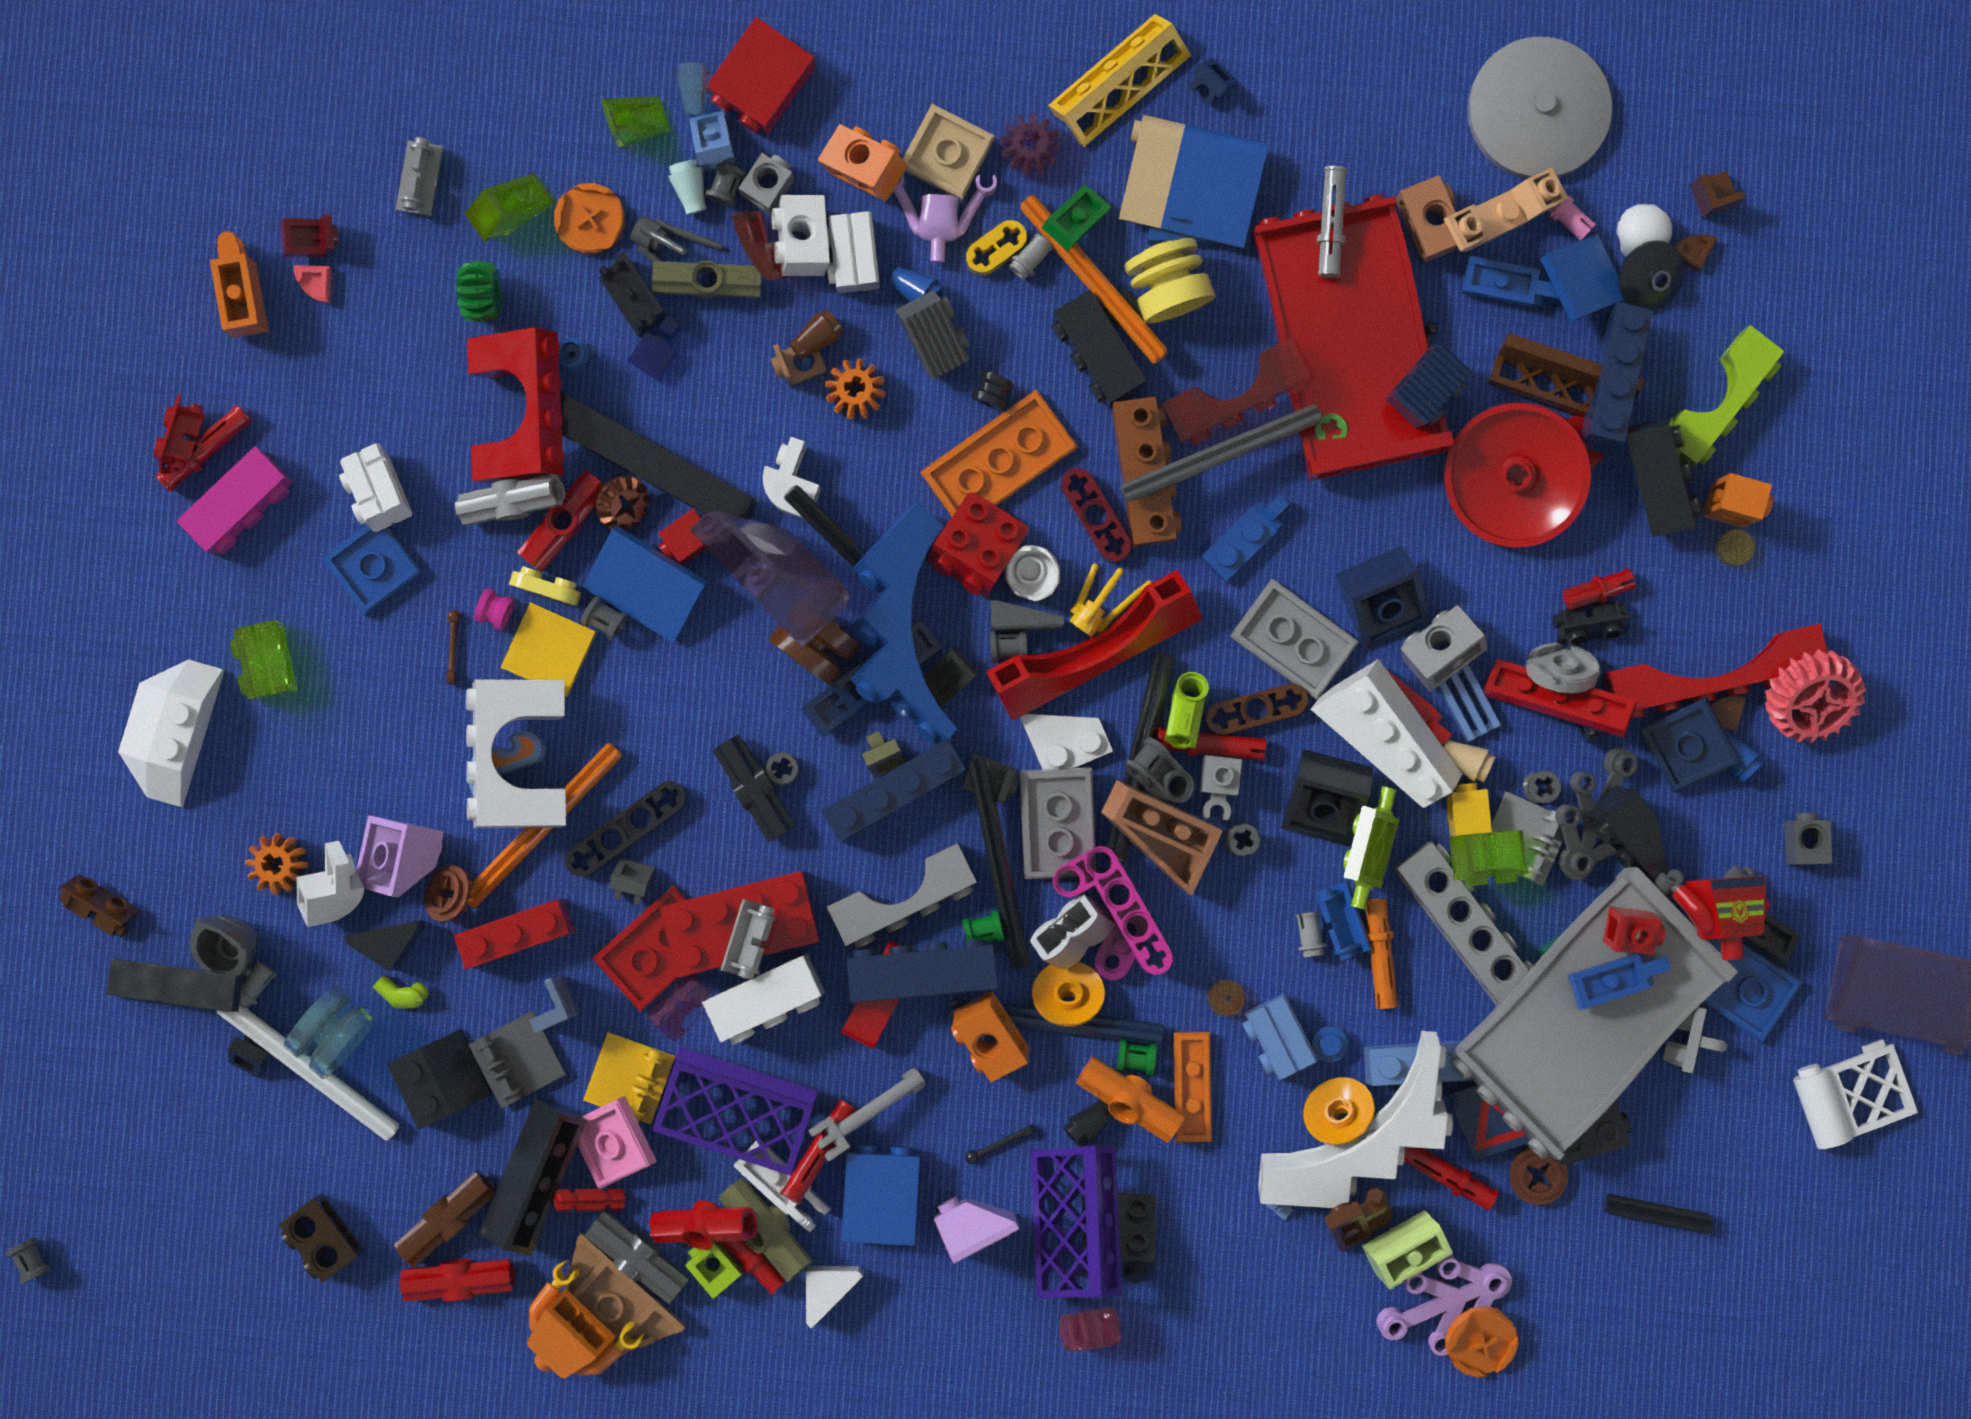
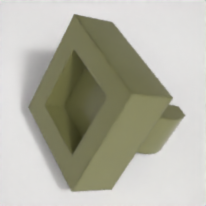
(883, 755)

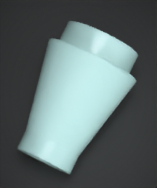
(689, 185)

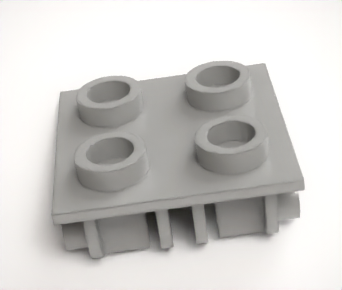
(1541, 833)

